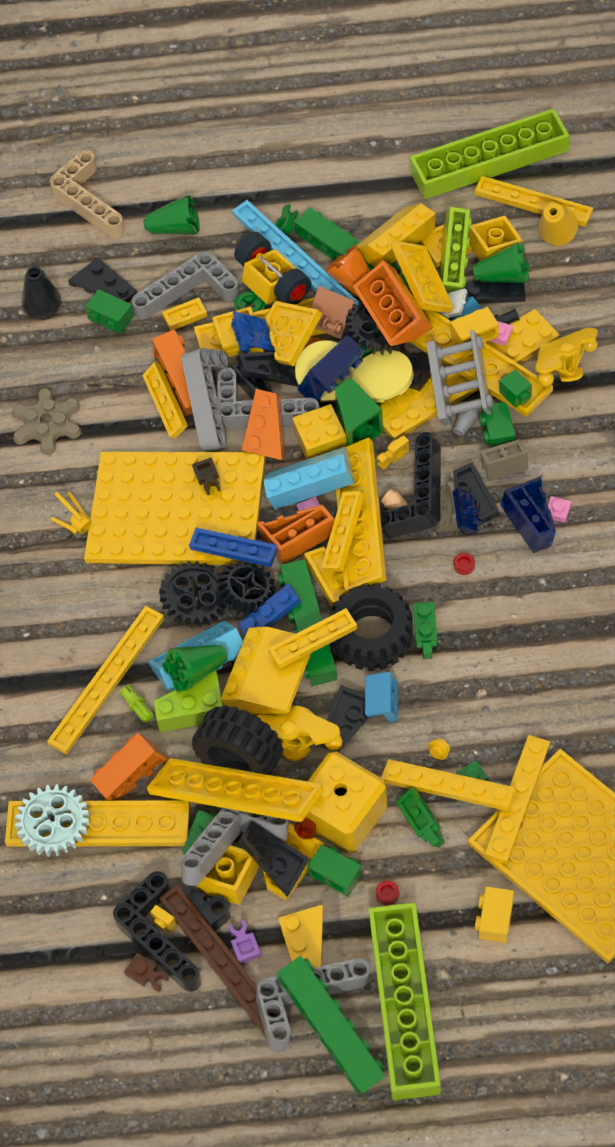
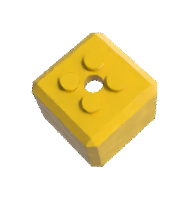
(350, 817)

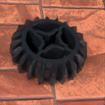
(233, 583)

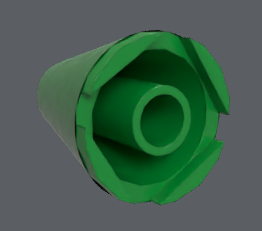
(174, 218)

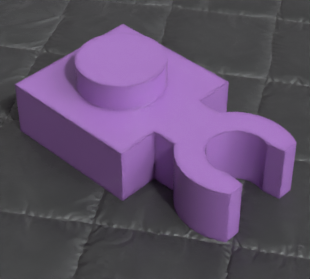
(244, 945)

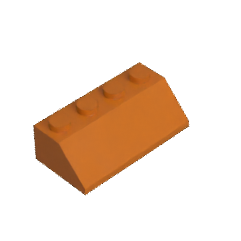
(392, 305)

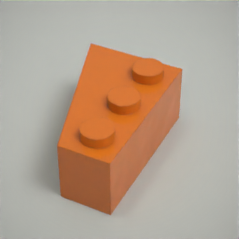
(265, 428)
(297, 532)
(127, 767)

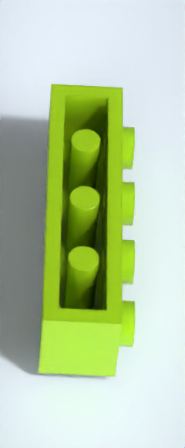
(454, 248)

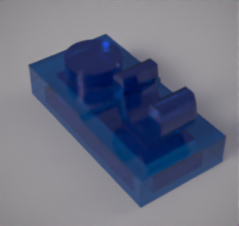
(465, 511)

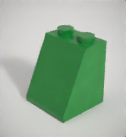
(357, 412)

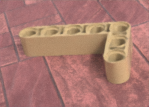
(67, 189)

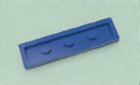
(233, 547)

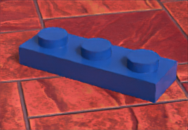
(272, 610)

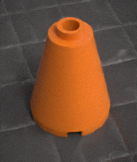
(349, 269)

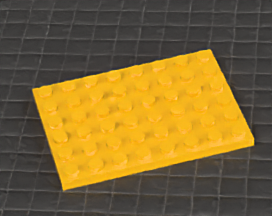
(153, 503)
(566, 852)

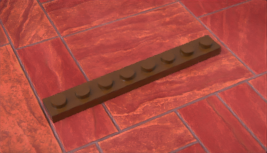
(214, 953)

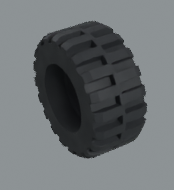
(383, 649)
(237, 741)

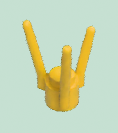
(79, 521)

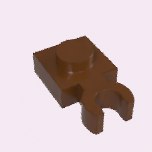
(143, 971)

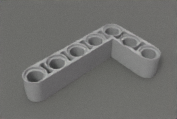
(182, 280)
(198, 374)
(235, 412)
(219, 836)
(279, 997)

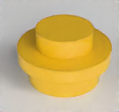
(439, 749)

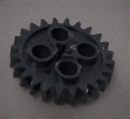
(363, 328)
(175, 596)

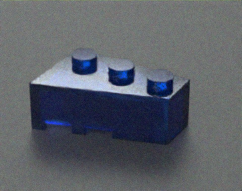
(331, 369)
(530, 513)

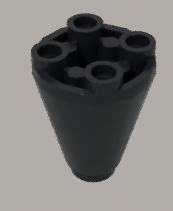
(39, 294)

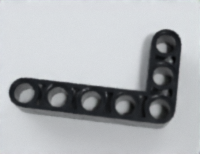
(427, 493)
(152, 935)

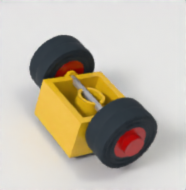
(270, 272)

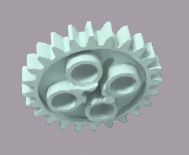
(60, 836)

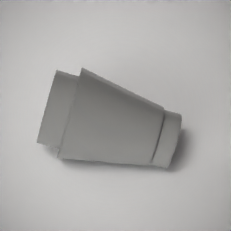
(465, 421)

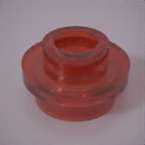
(305, 829)

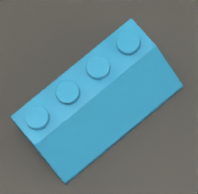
(308, 478)
(219, 634)

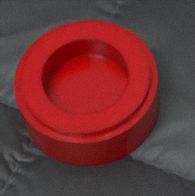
(464, 564)
(387, 892)

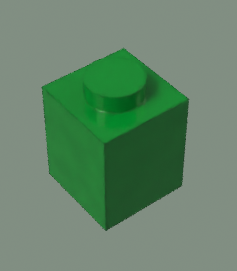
(515, 388)

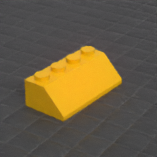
(407, 226)

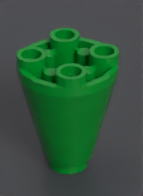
(504, 266)
(193, 664)

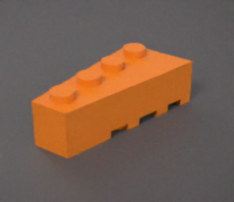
(169, 351)

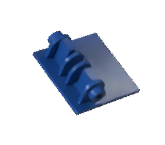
(251, 332)

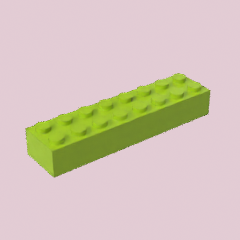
(489, 153)
(404, 1002)

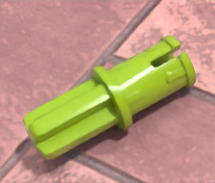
(136, 703)

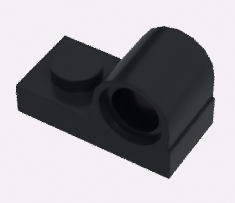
(207, 907)

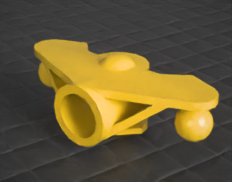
(564, 356)
(302, 729)

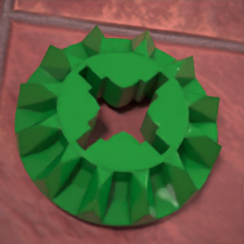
(248, 298)

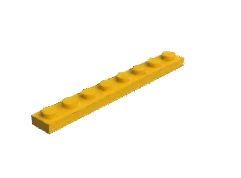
(105, 680)

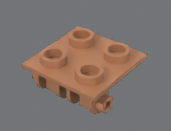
(334, 311)

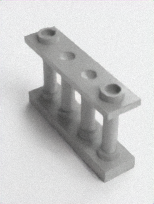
(440, 372)

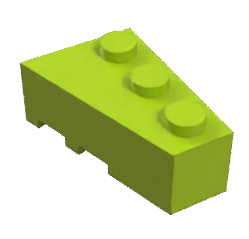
(188, 707)

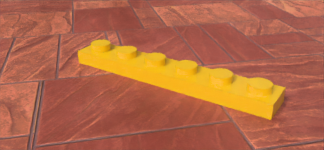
(528, 199)
(524, 781)
(449, 785)

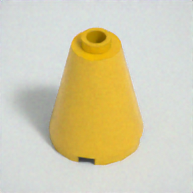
(557, 225)

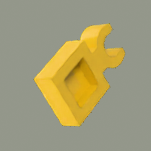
(396, 451)

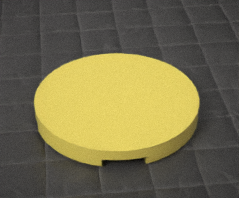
(310, 357)
(384, 375)

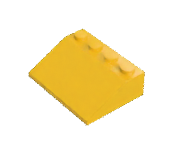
(257, 681)

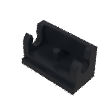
(250, 384)

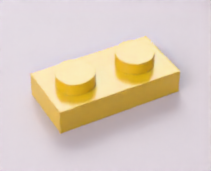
(184, 314)

